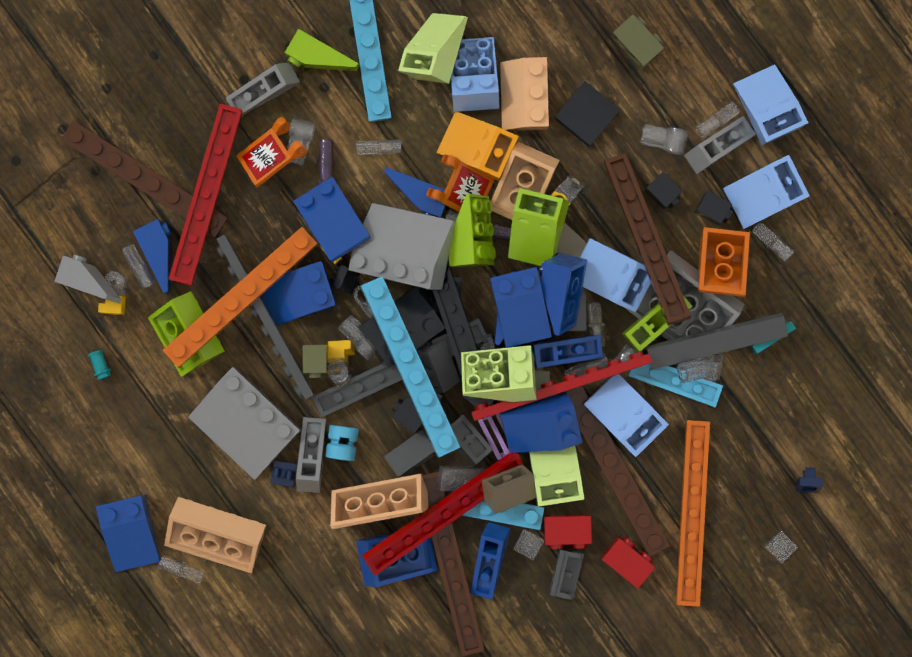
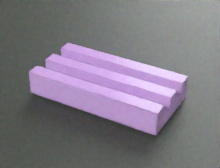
(506, 451)

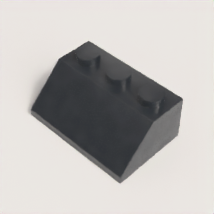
(418, 319)

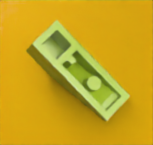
(313, 53)
(647, 327)

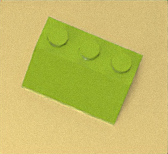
(174, 319)

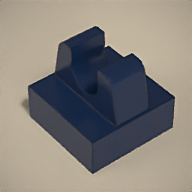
(283, 473)
(809, 482)

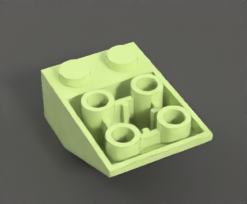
(434, 48)
(499, 374)
(556, 476)

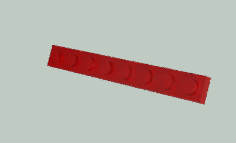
(205, 195)
(570, 382)
(434, 518)

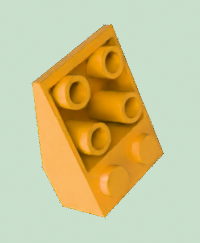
(478, 144)

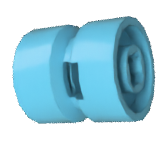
(338, 450)

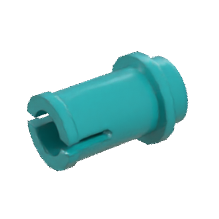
(99, 365)

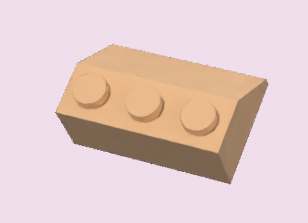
(524, 94)

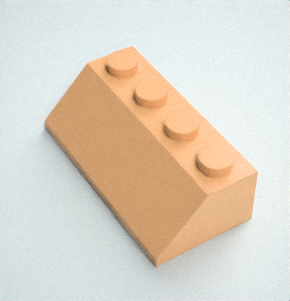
(378, 501)
(214, 534)

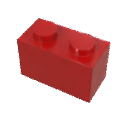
(567, 530)
(628, 562)

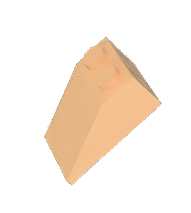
(525, 170)

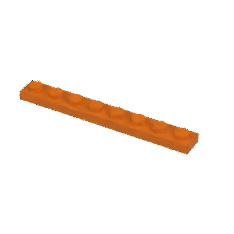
(240, 297)
(692, 513)

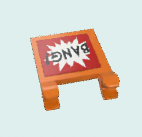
(269, 154)
(462, 182)

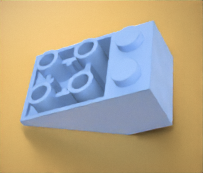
(475, 76)
(770, 104)
(766, 192)
(614, 275)
(626, 414)

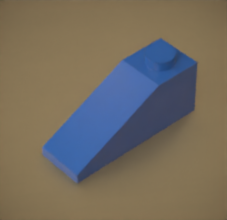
(416, 192)
(156, 247)
(566, 350)
(490, 560)

